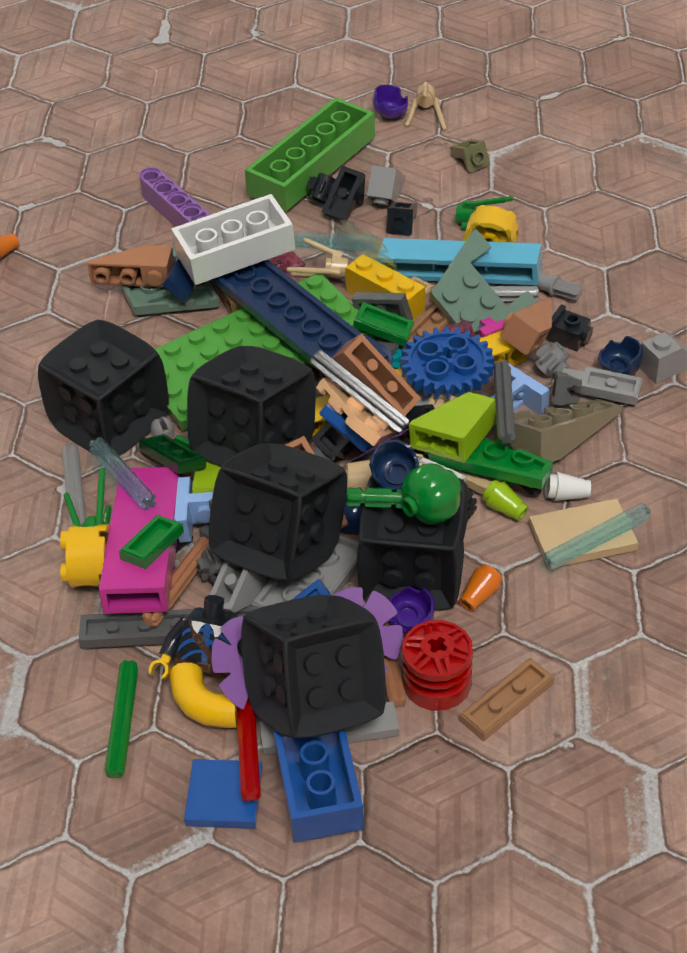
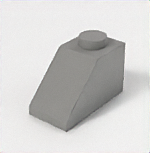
(385, 185)
(663, 357)
(237, 586)

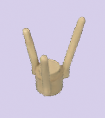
(425, 98)
(333, 267)

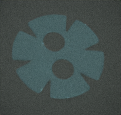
(354, 240)

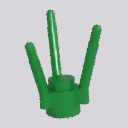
(466, 208)
(92, 520)

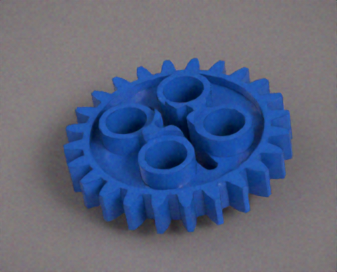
(447, 363)

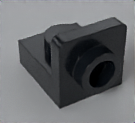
(400, 217)

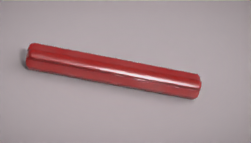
(248, 753)

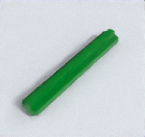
(121, 719)

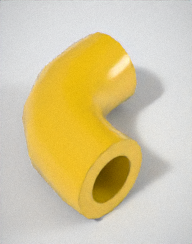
(197, 700)

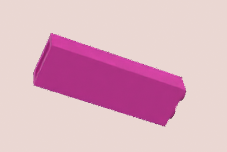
(128, 586)

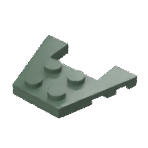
(466, 294)
(159, 299)

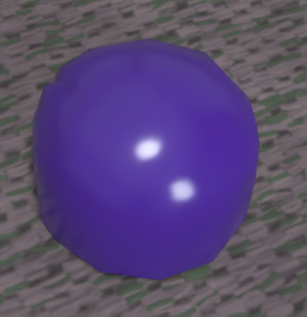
(389, 101)
(412, 608)

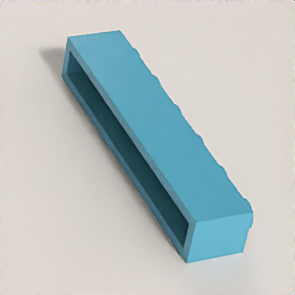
(500, 265)

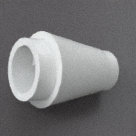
(566, 487)

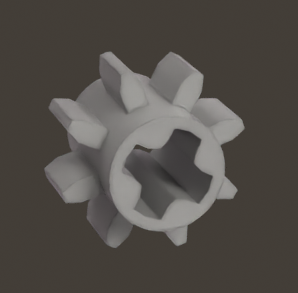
(552, 358)

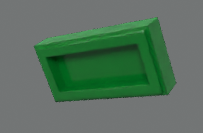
(383, 324)
(151, 541)

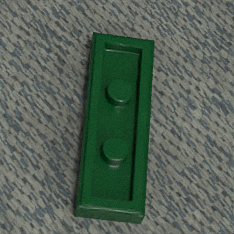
(172, 453)

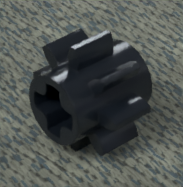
(320, 187)

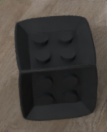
(103, 386)
(247, 401)
(277, 511)
(405, 552)
(313, 665)

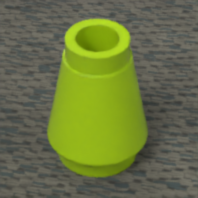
(504, 500)

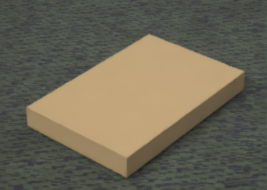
(562, 525)

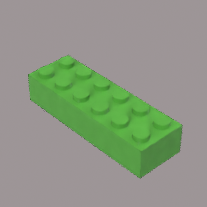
(313, 147)

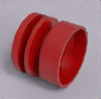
(437, 665)

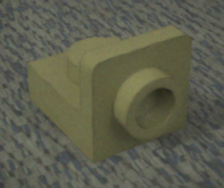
(473, 153)

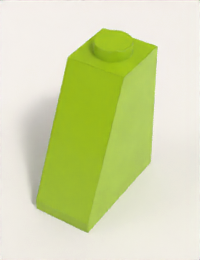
(454, 427)

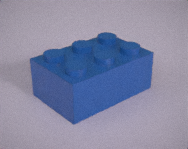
(319, 785)

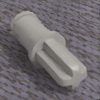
(560, 287)

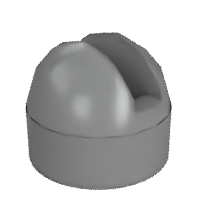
(163, 422)

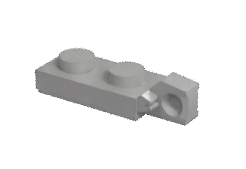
(607, 384)

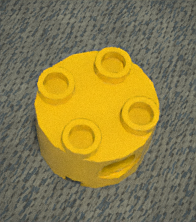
(493, 224)
(84, 554)

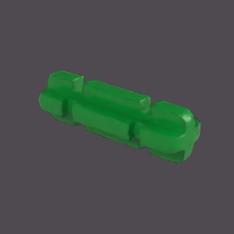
(373, 497)

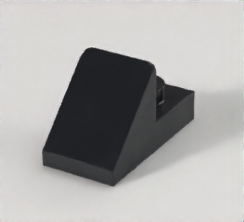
(346, 191)

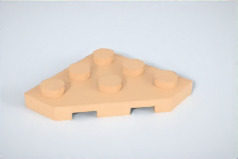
(359, 418)

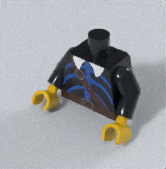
(193, 638)

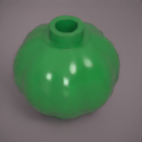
(431, 494)

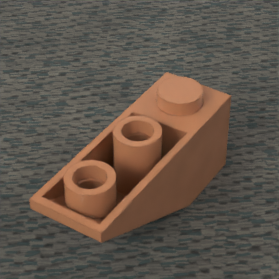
(133, 267)
(528, 327)

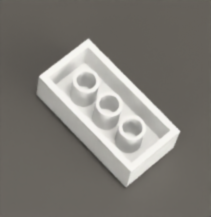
(233, 239)

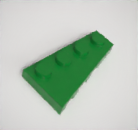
(503, 463)

